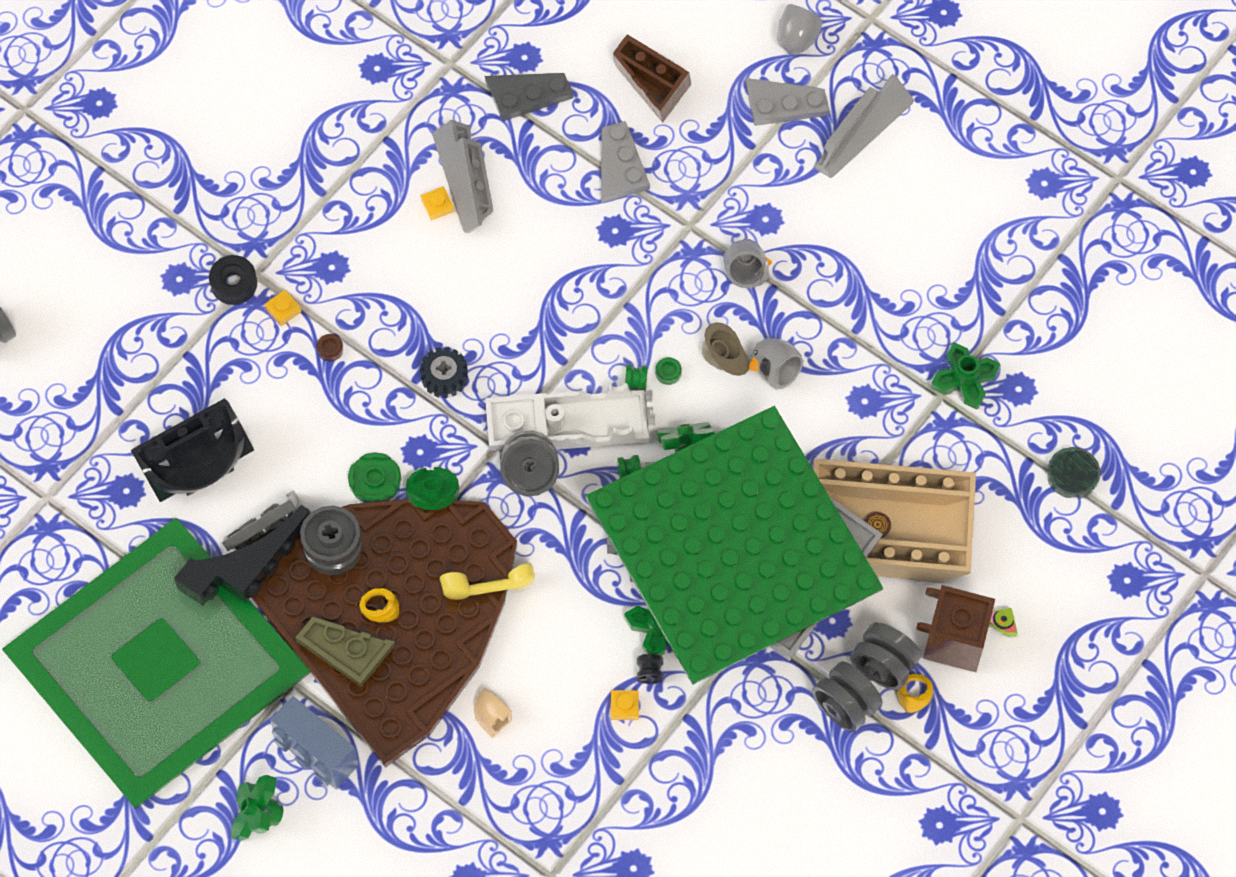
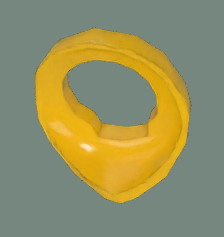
(388, 614)
(913, 704)

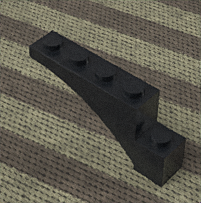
(243, 569)

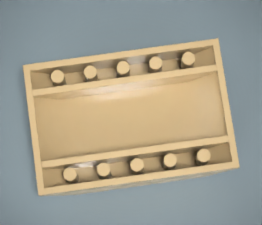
(927, 512)

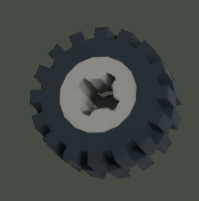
(446, 381)

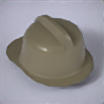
(724, 349)

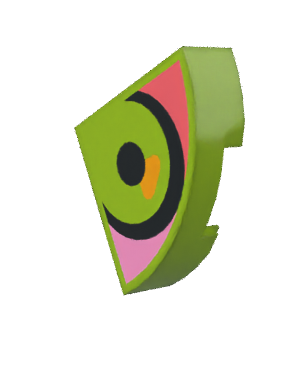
(1004, 622)

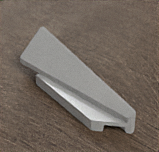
(863, 124)
(465, 173)

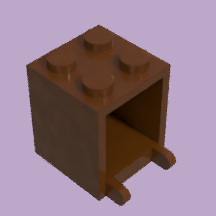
(957, 627)

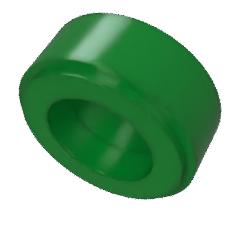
(668, 371)

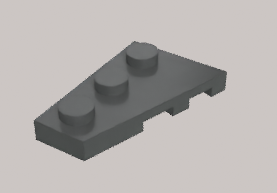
(527, 92)
(240, 536)

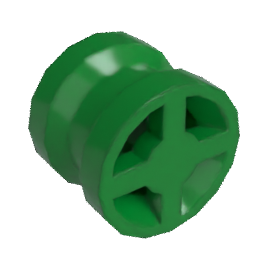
(636, 377)
(628, 466)

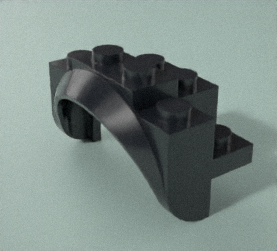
(193, 452)

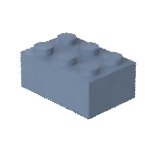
(313, 743)

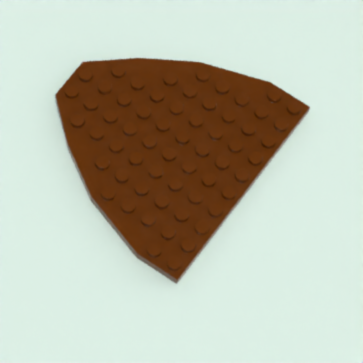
(434, 636)

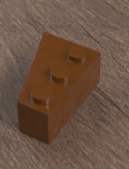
(652, 75)

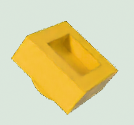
(437, 203)
(282, 308)
(624, 705)

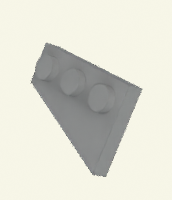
(784, 102)
(620, 164)

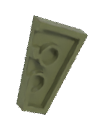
(345, 650)

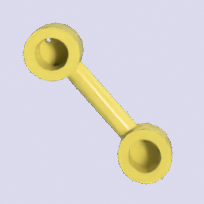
(456, 584)

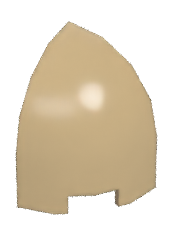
(491, 712)

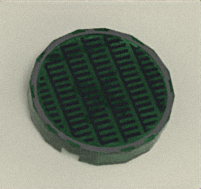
(1073, 472)

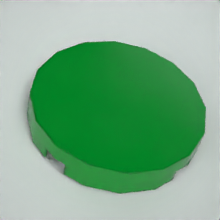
(374, 478)
(432, 488)

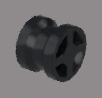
(650, 668)

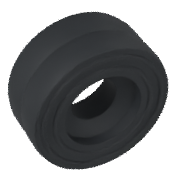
(229, 266)

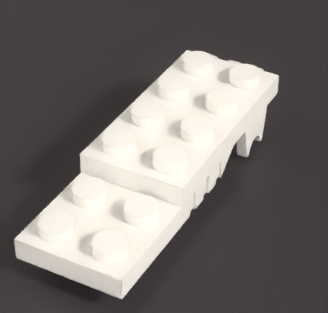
(574, 417)

